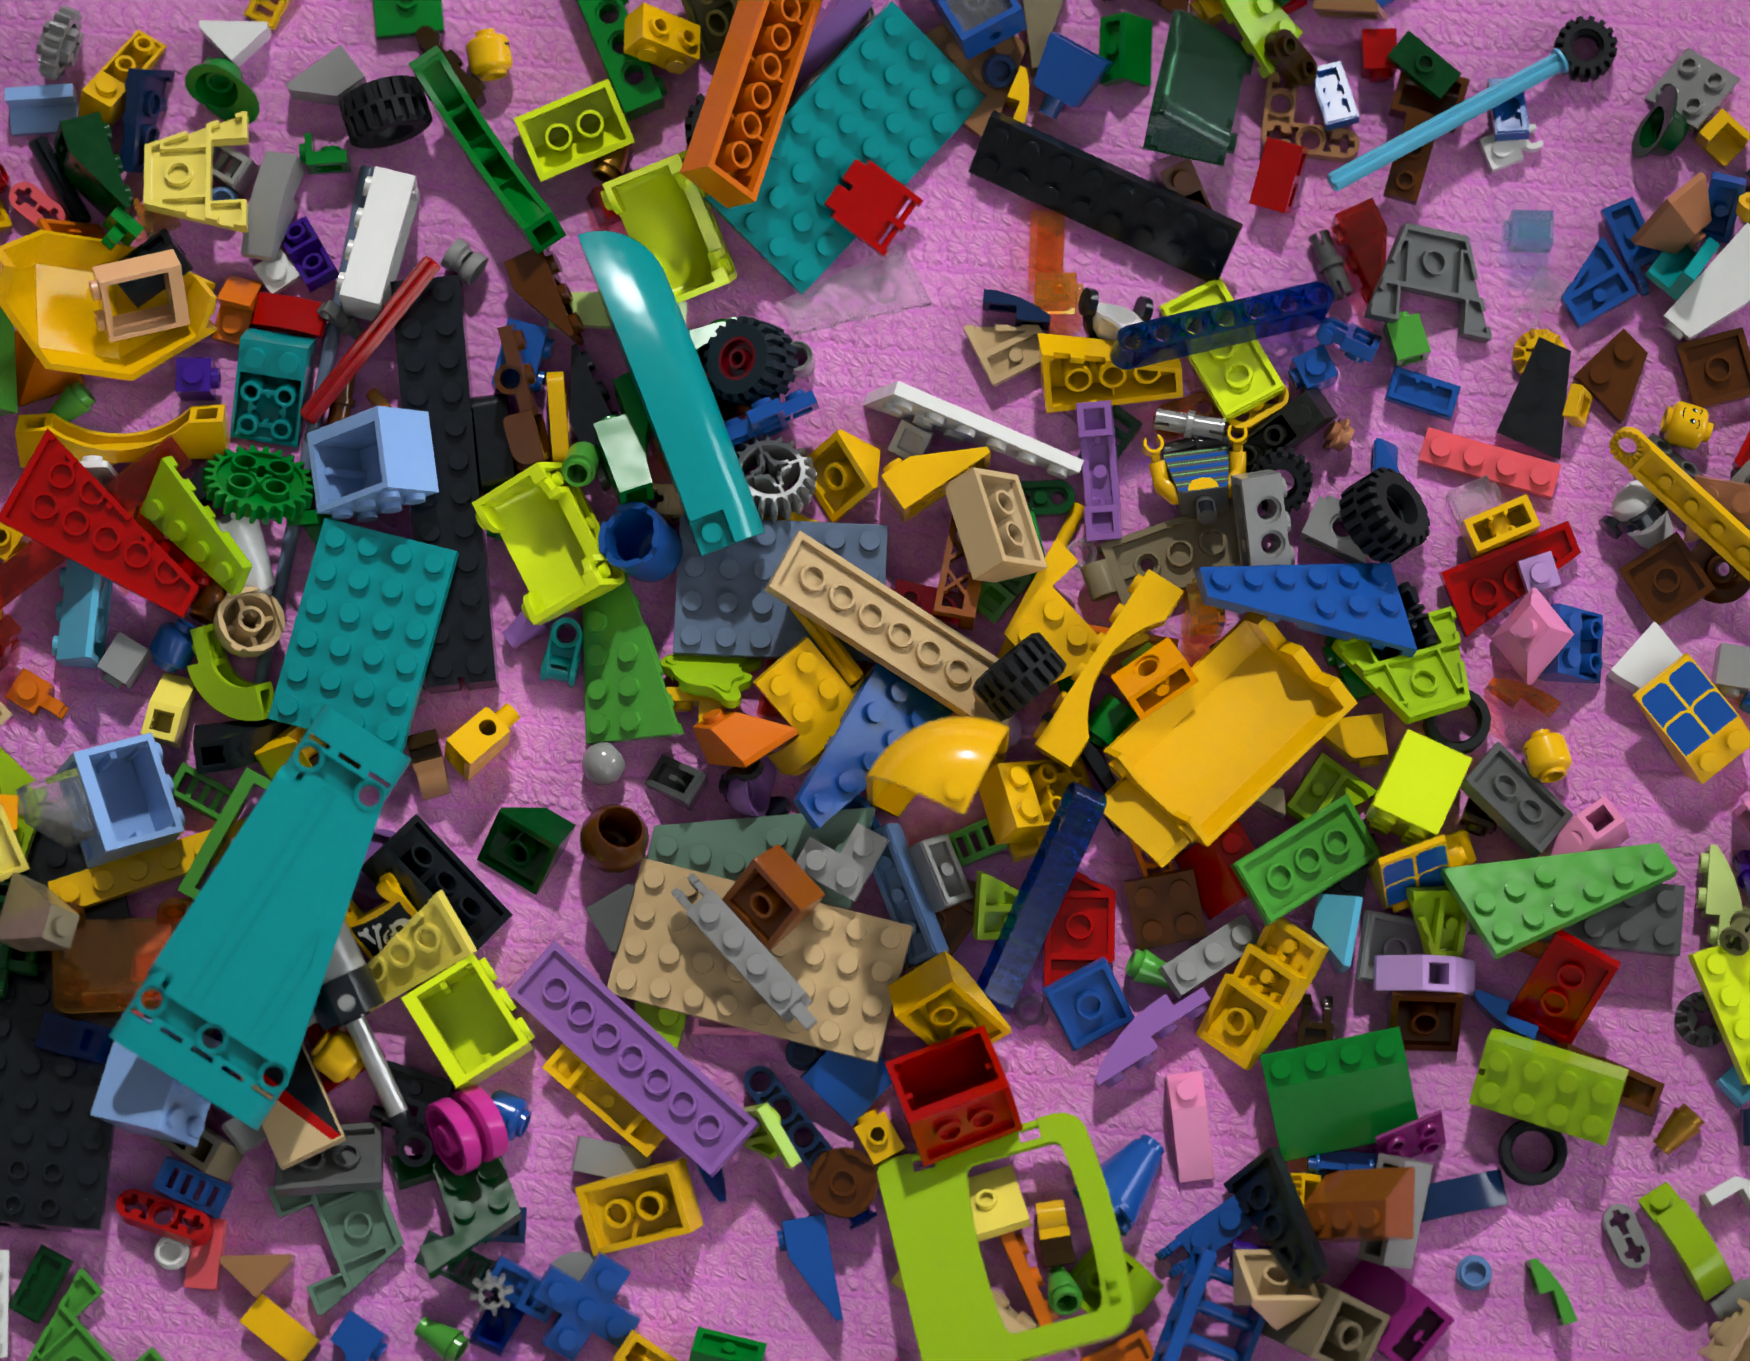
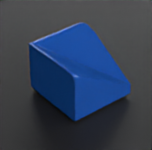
(1384, 455)

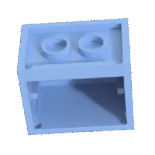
(372, 463)
(126, 798)
(149, 1100)

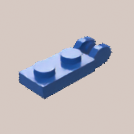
(1622, 223)
(1209, 1232)

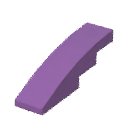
(829, 32)

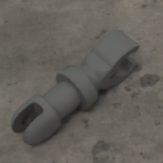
(335, 315)

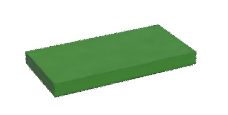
(1306, 859)

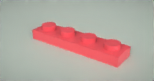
(1481, 459)

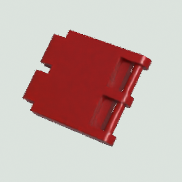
(871, 204)

